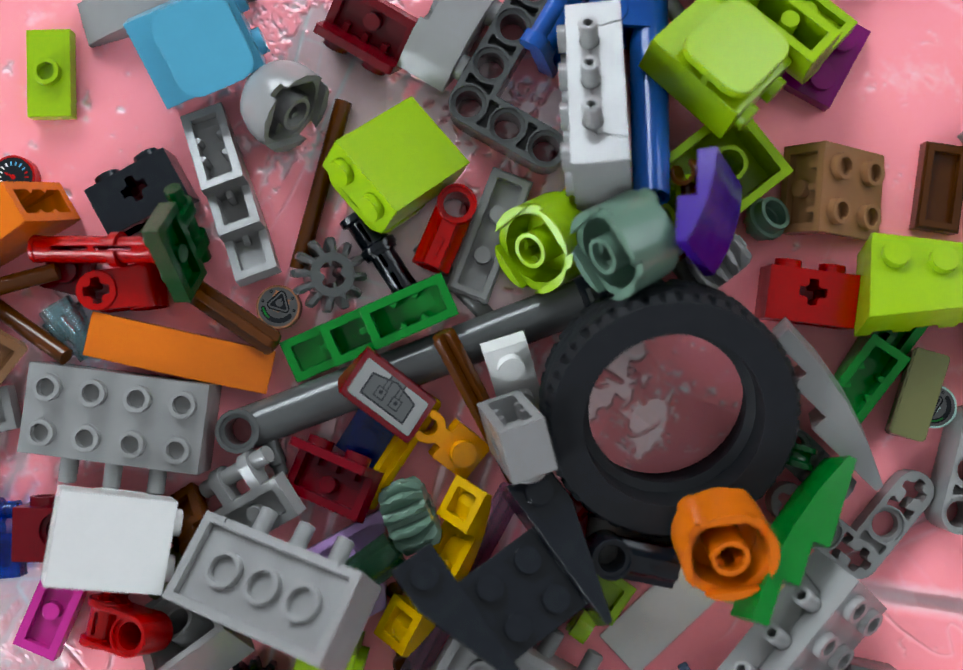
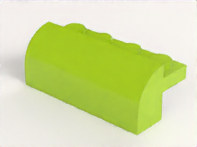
(810, 28)

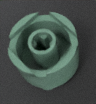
(625, 243)

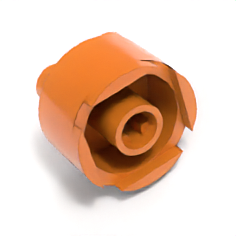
(724, 543)

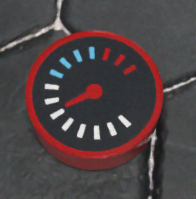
(18, 169)

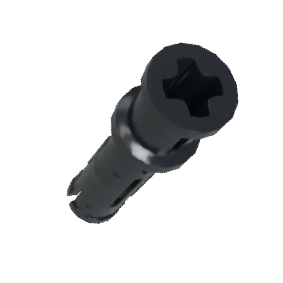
(380, 251)

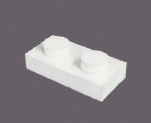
(511, 366)

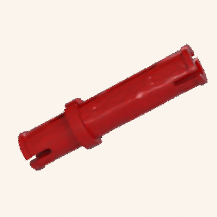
(52, 249)

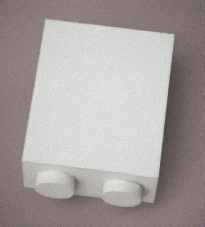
(111, 540)

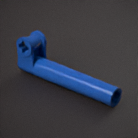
(649, 101)

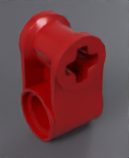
(130, 289)
(125, 627)

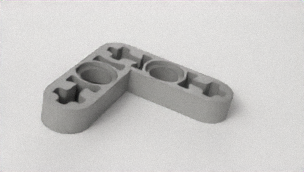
(861, 533)

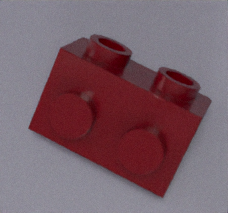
(368, 30)
(334, 480)

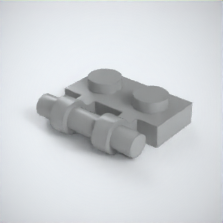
(264, 491)

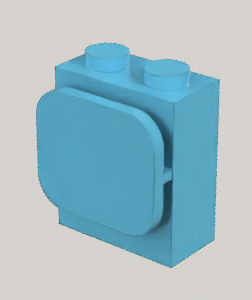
(196, 46)

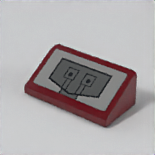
(386, 394)

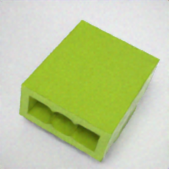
(719, 62)
(393, 165)

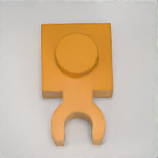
(454, 446)

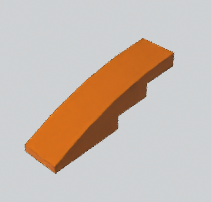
(178, 352)

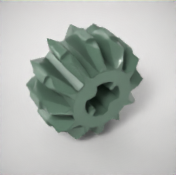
(409, 515)

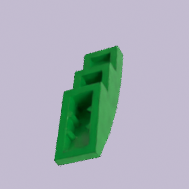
(370, 325)
(874, 365)
(803, 523)

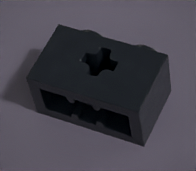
(116, 190)

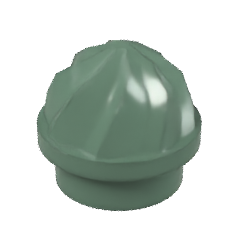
(766, 219)

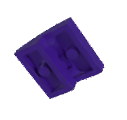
(710, 216)

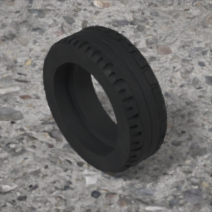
(747, 457)

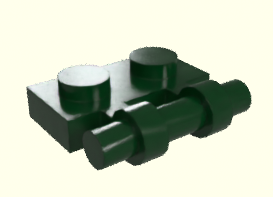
(177, 244)

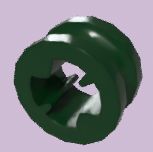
(801, 457)

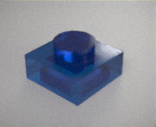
(365, 437)

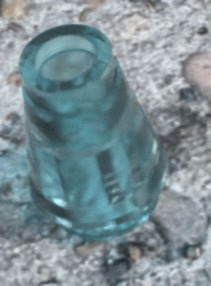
(68, 324)

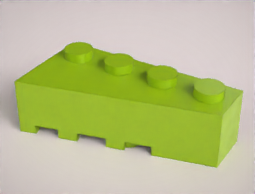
(908, 284)

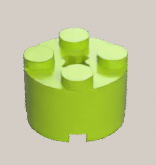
(538, 243)

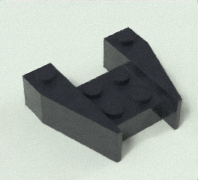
(518, 591)

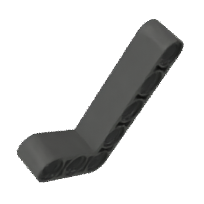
(487, 92)

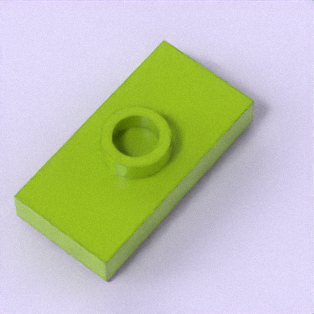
(51, 74)

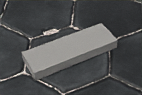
(477, 261)

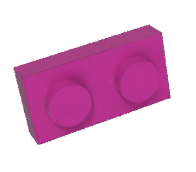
(49, 620)

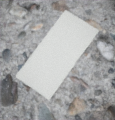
(655, 622)

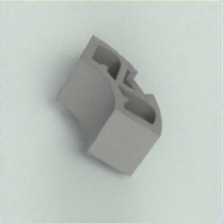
(443, 39)

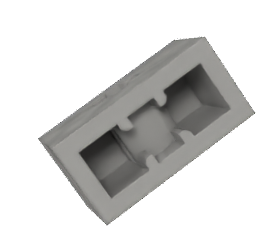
(517, 437)

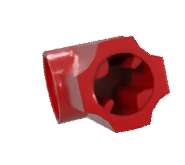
(445, 233)

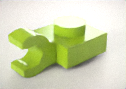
(617, 596)

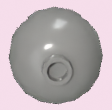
(281, 102)

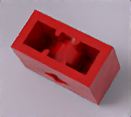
(833, 296)

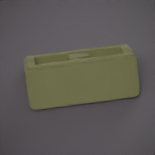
(917, 394)

